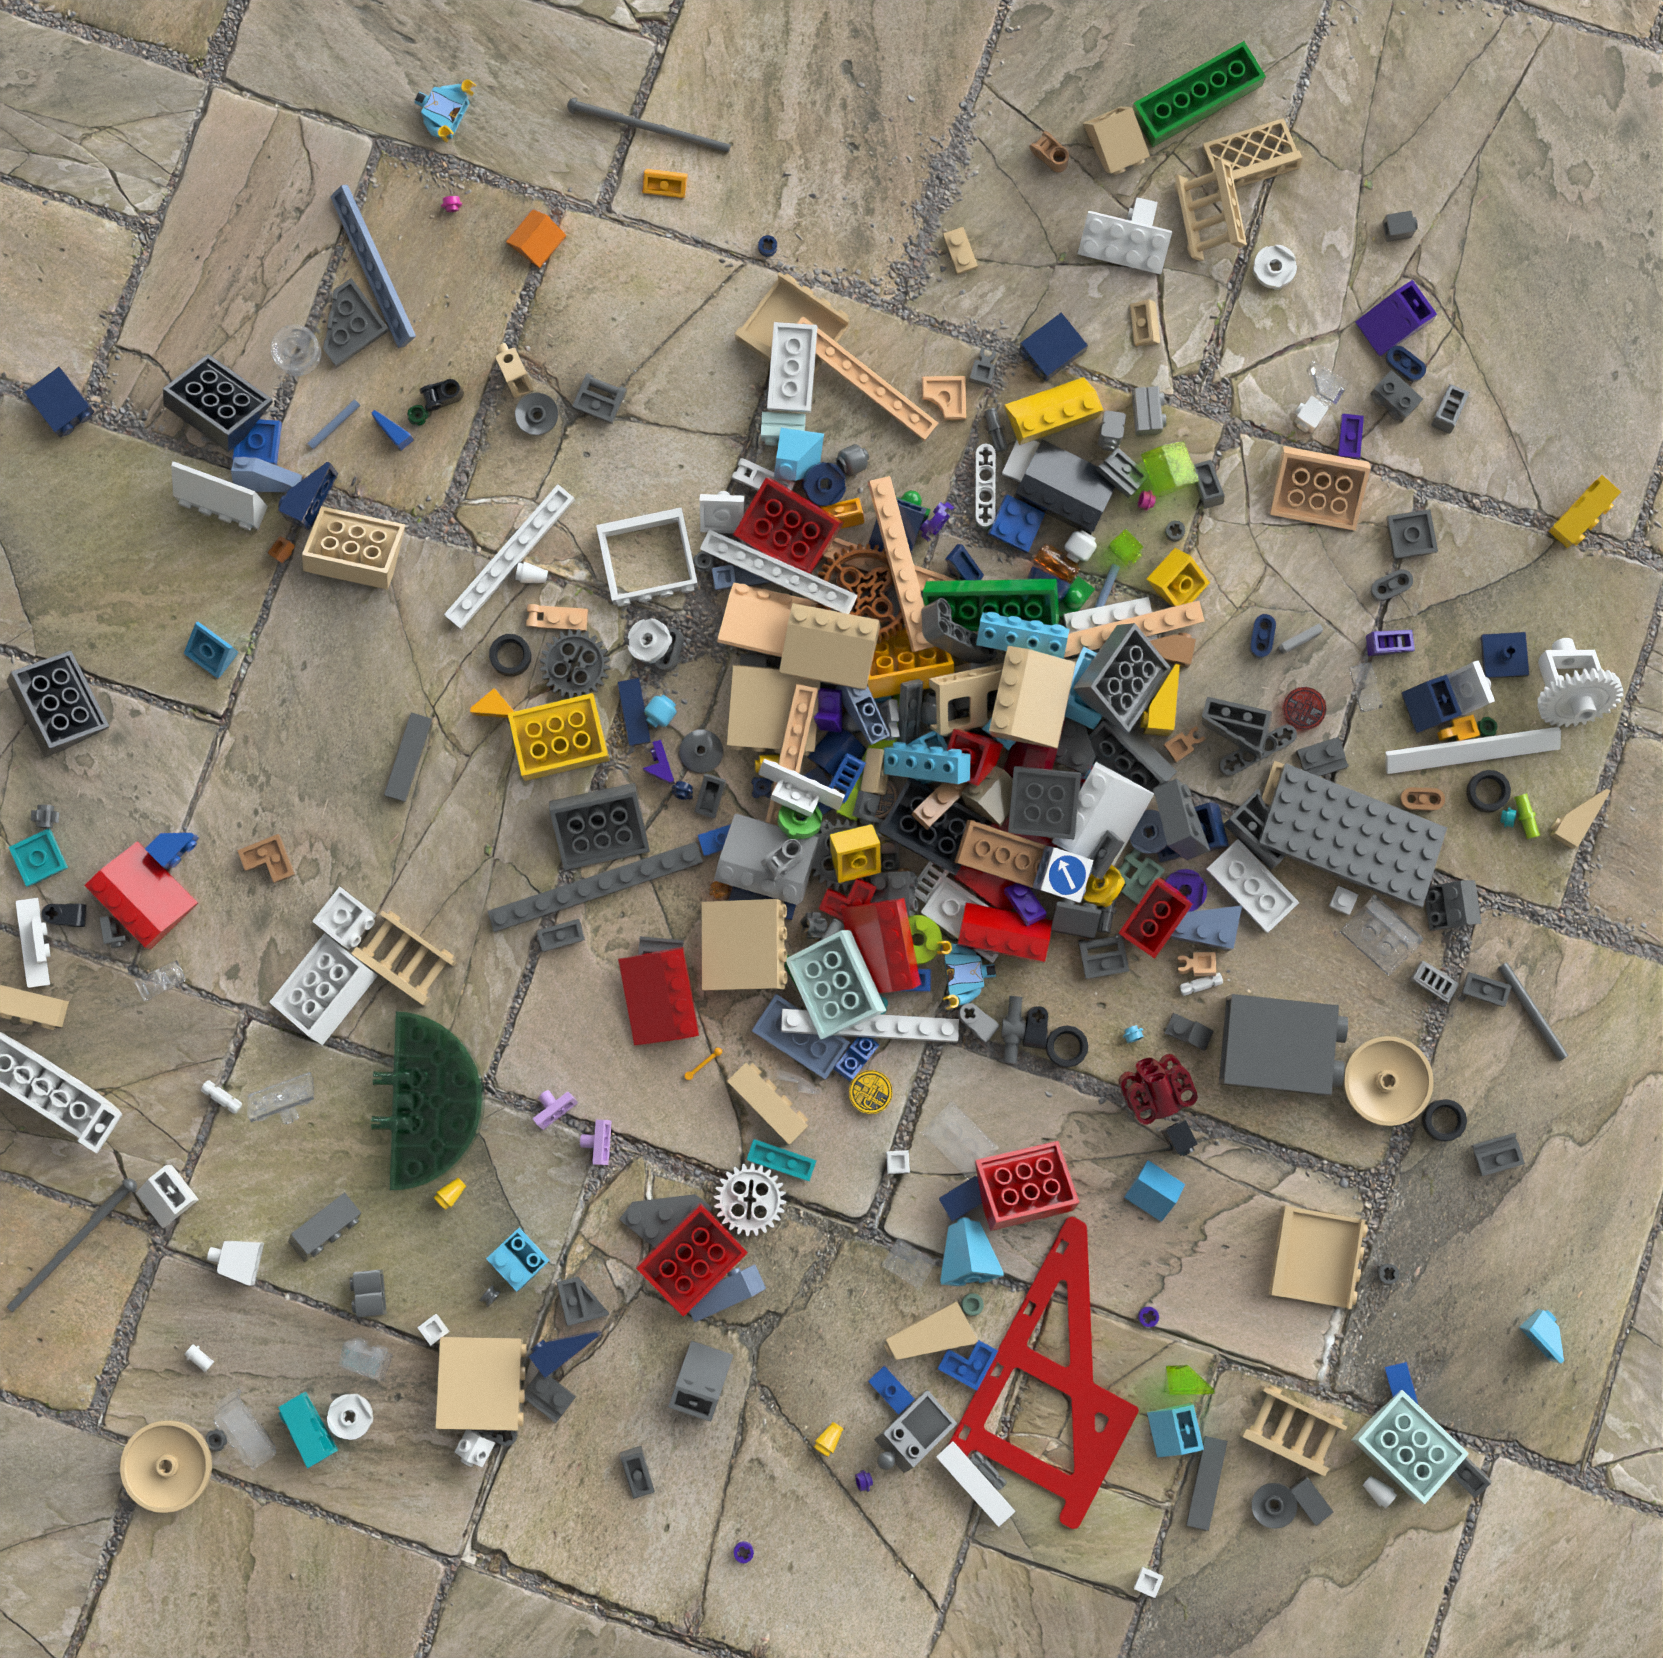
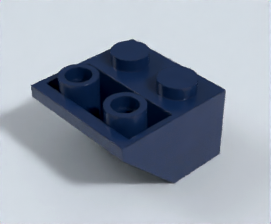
(1431, 704)

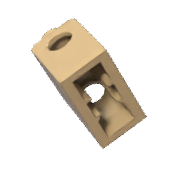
(513, 370)

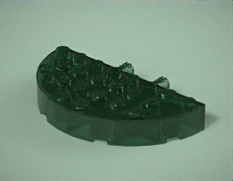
(434, 1101)

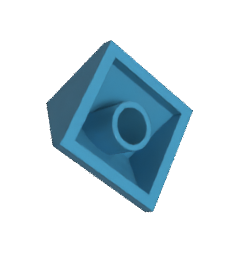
(209, 650)
(1154, 1191)

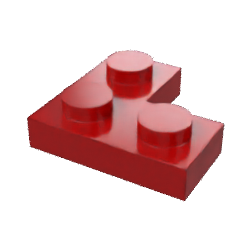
(860, 894)

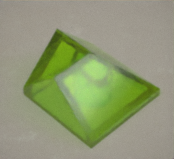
(1185, 1381)

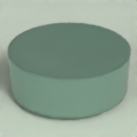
(972, 1304)

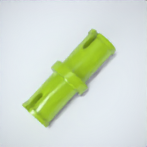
(1527, 816)

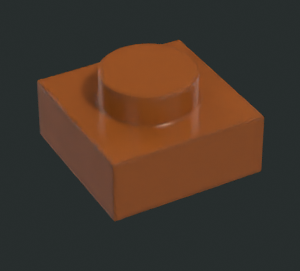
(281, 549)

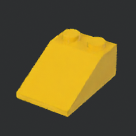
(1160, 715)

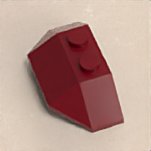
(1031, 756)

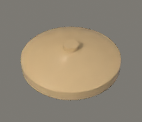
(1388, 1081)
(166, 1466)

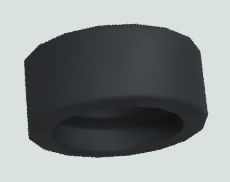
(510, 638)
(1500, 779)
(1082, 1041)
(1461, 1120)

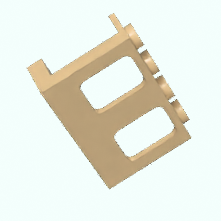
(971, 683)

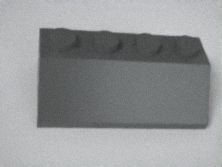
(1130, 756)

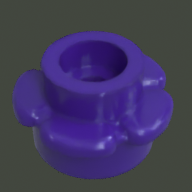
(863, 1481)

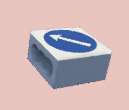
(1063, 874)

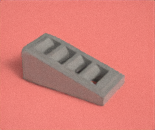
(1422, 966)

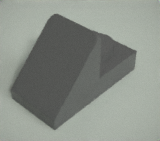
(710, 795)
(1189, 1031)

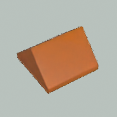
(536, 238)

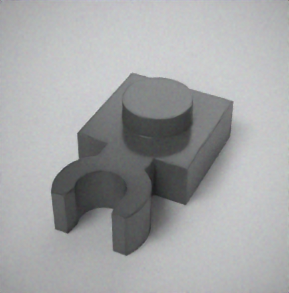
(983, 370)

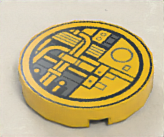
(870, 1092)

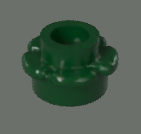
(417, 409)
(1487, 721)

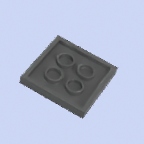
(1044, 802)

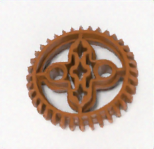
(835, 566)

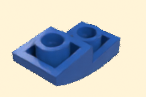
(856, 1057)
(1400, 1379)

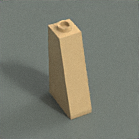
(933, 1333)

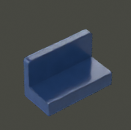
(962, 1198)

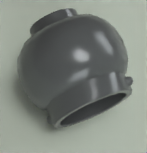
(929, 713)

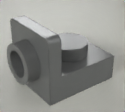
(866, 807)
(109, 930)

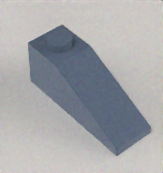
(262, 475)

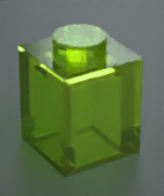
(1126, 547)

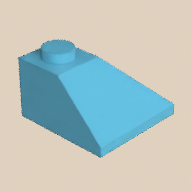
(797, 453)
(1544, 1334)

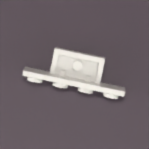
(798, 791)
(32, 942)

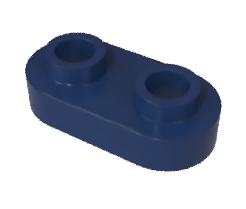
(1406, 362)
(1262, 636)

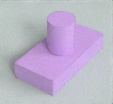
(554, 1108)
(599, 1142)

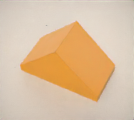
(491, 706)

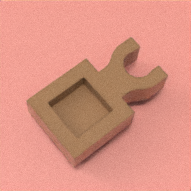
(1182, 746)

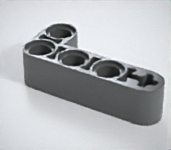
(951, 637)

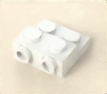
(345, 918)

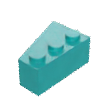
(307, 1429)

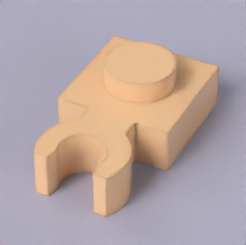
(1202, 963)

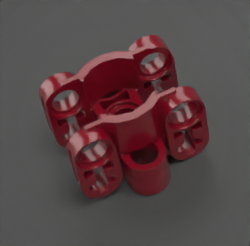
(1157, 1088)

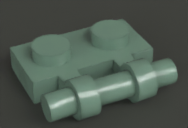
(1143, 877)

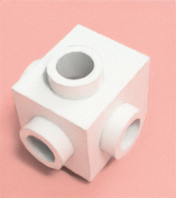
(474, 1448)

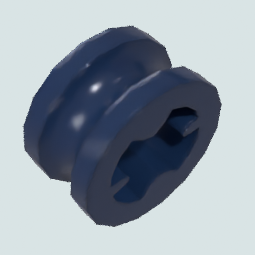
(767, 253)

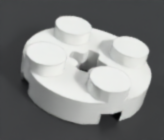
(1263, 271)
(659, 645)
(337, 1413)

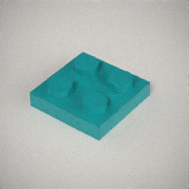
(38, 857)

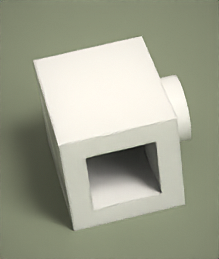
(1143, 211)
(1309, 414)

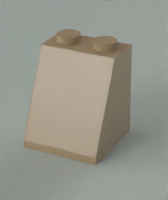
(1117, 139)

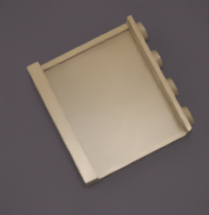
(788, 304)
(762, 707)
(743, 945)
(1317, 1257)
(480, 1383)

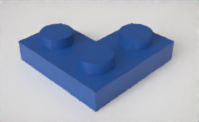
(970, 1370)

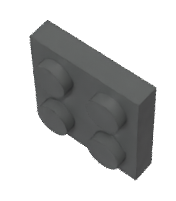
(1412, 534)

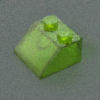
(1170, 468)

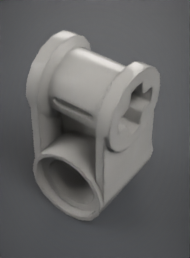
(782, 859)
(981, 1025)

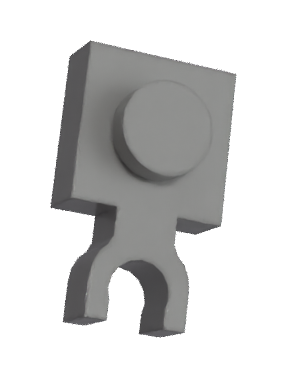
(890, 714)

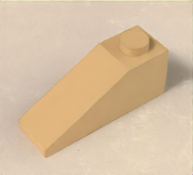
(1573, 825)

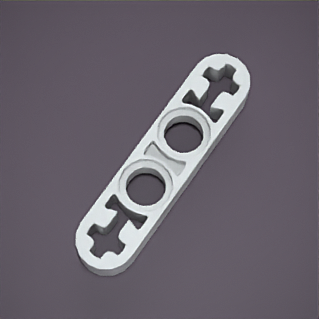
(988, 486)

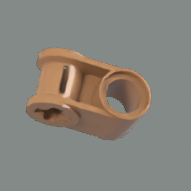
(1047, 149)

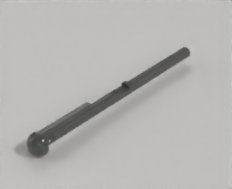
(574, 105)
(127, 1186)

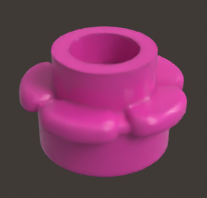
(451, 203)
(1146, 500)

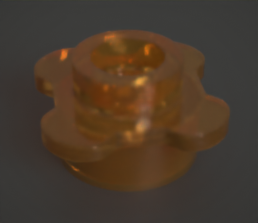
(718, 889)

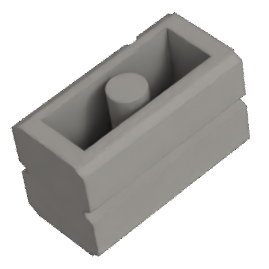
(1147, 410)
(1111, 430)

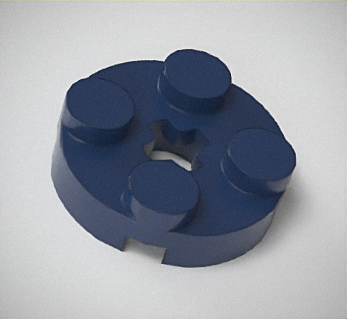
(836, 483)

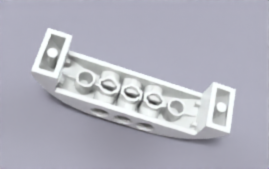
(56, 1094)

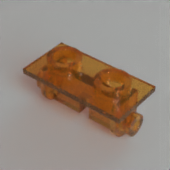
(1049, 558)

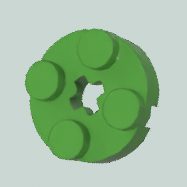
(799, 829)

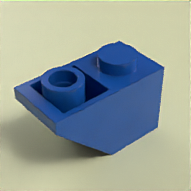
(169, 847)

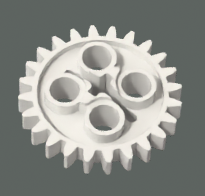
(770, 1201)

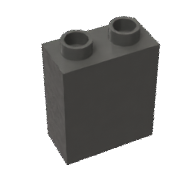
(1281, 1045)

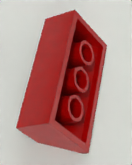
(1004, 933)

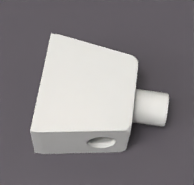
(238, 1260)

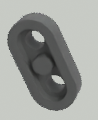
(1391, 585)
(673, 651)

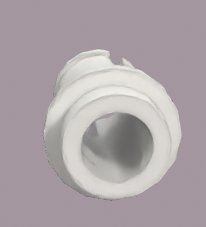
(198, 1358)

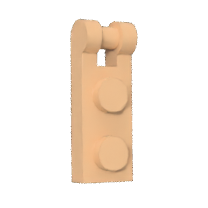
(557, 618)

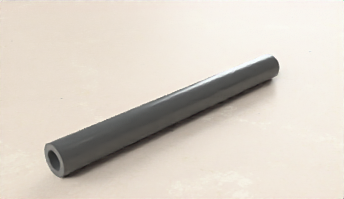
(1533, 1011)

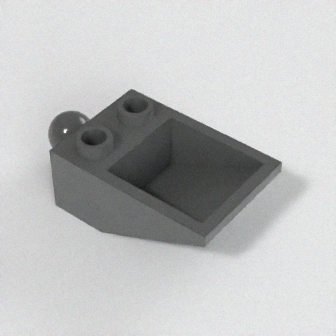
(914, 1433)

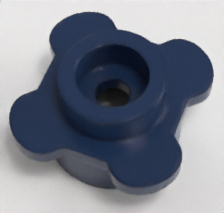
(682, 790)
(757, 792)

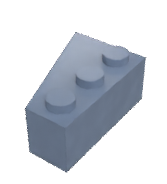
(1210, 927)
(729, 1291)

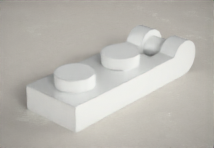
(757, 476)

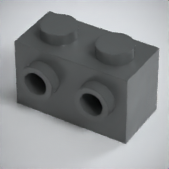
(1396, 396)

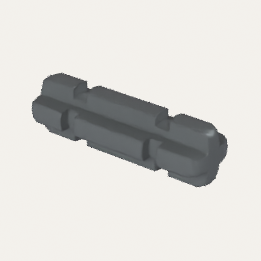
(988, 1470)

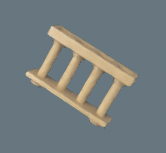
(1230, 212)
(384, 966)
(1275, 1442)

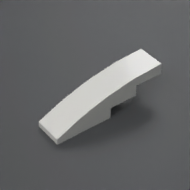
(976, 1484)

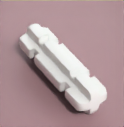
(1200, 984)
(221, 1097)

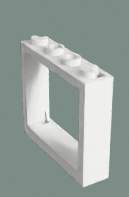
(639, 523)

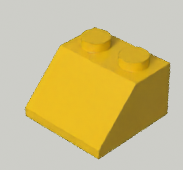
(1178, 579)
(855, 853)

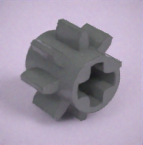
(44, 816)
(813, 925)

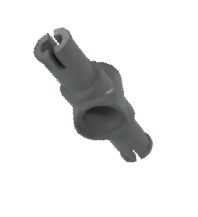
(1013, 1029)

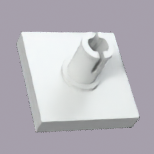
(721, 512)
(1471, 688)

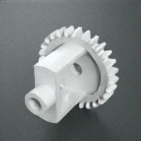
(1577, 697)

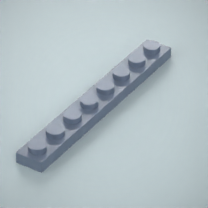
(372, 266)

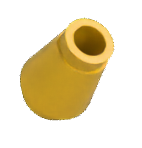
(449, 1194)
(828, 1439)

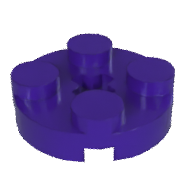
(937, 522)
(1193, 882)

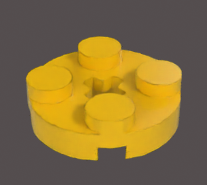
(1108, 892)

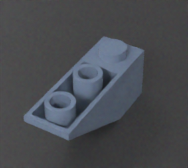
(864, 712)

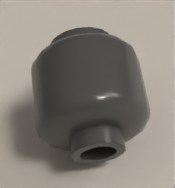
(852, 459)

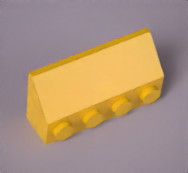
(1053, 410)

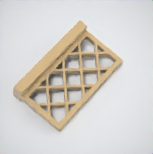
(1262, 169)

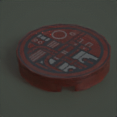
(1304, 708)

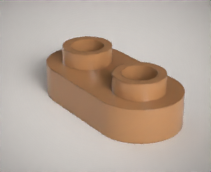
(1421, 799)

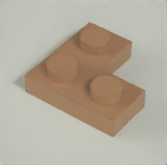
(269, 852)

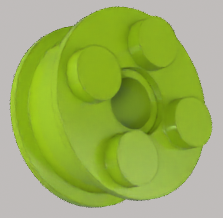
(931, 933)

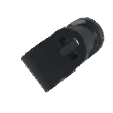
(439, 394)
(68, 914)
(1036, 1032)

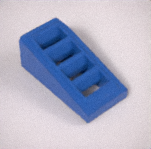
(398, 435)
(852, 781)

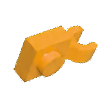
(1462, 729)

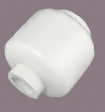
(1080, 546)

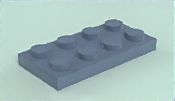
(805, 1048)

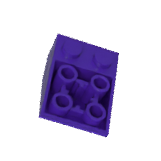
(1396, 318)

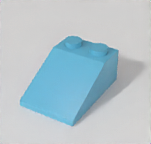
(1076, 707)

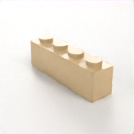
(32, 1007)
(768, 1103)

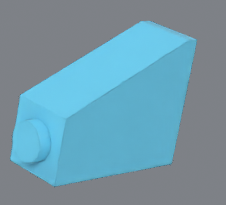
(968, 1255)

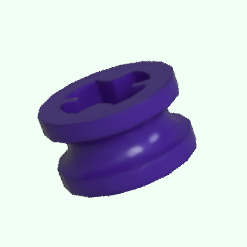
(1145, 1310)
(741, 1559)

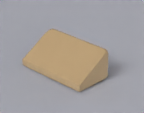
(1145, 323)
(873, 776)

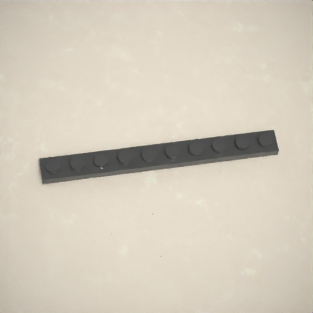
(595, 887)

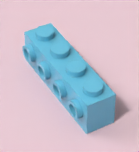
(1003, 631)
(927, 764)

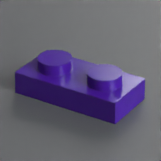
(1350, 436)
(1025, 903)

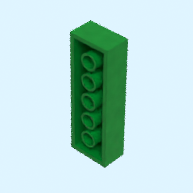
(1198, 94)
(1020, 598)

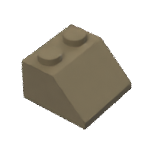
(991, 797)

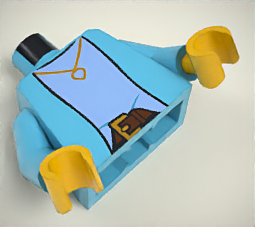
(445, 108)
(964, 973)

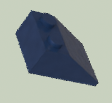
(306, 498)
(1213, 828)
(554, 1353)

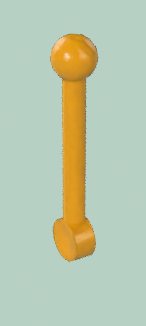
(689, 1075)

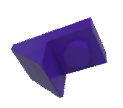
(829, 710)
(662, 769)

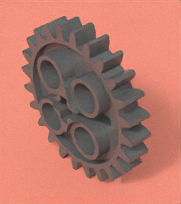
(556, 658)
(823, 852)

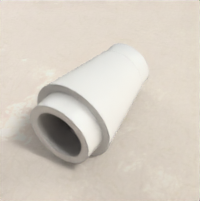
(530, 574)
(1379, 1491)

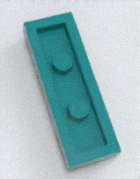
(781, 1160)

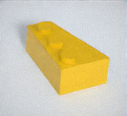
(1585, 511)

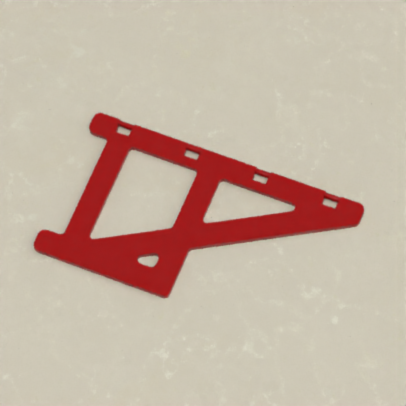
(1091, 1449)

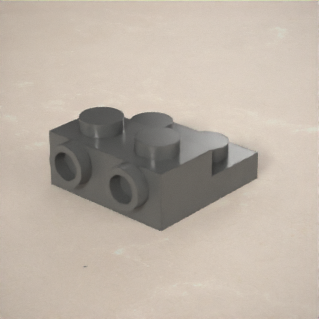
(895, 886)

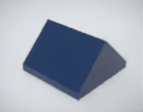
(833, 748)

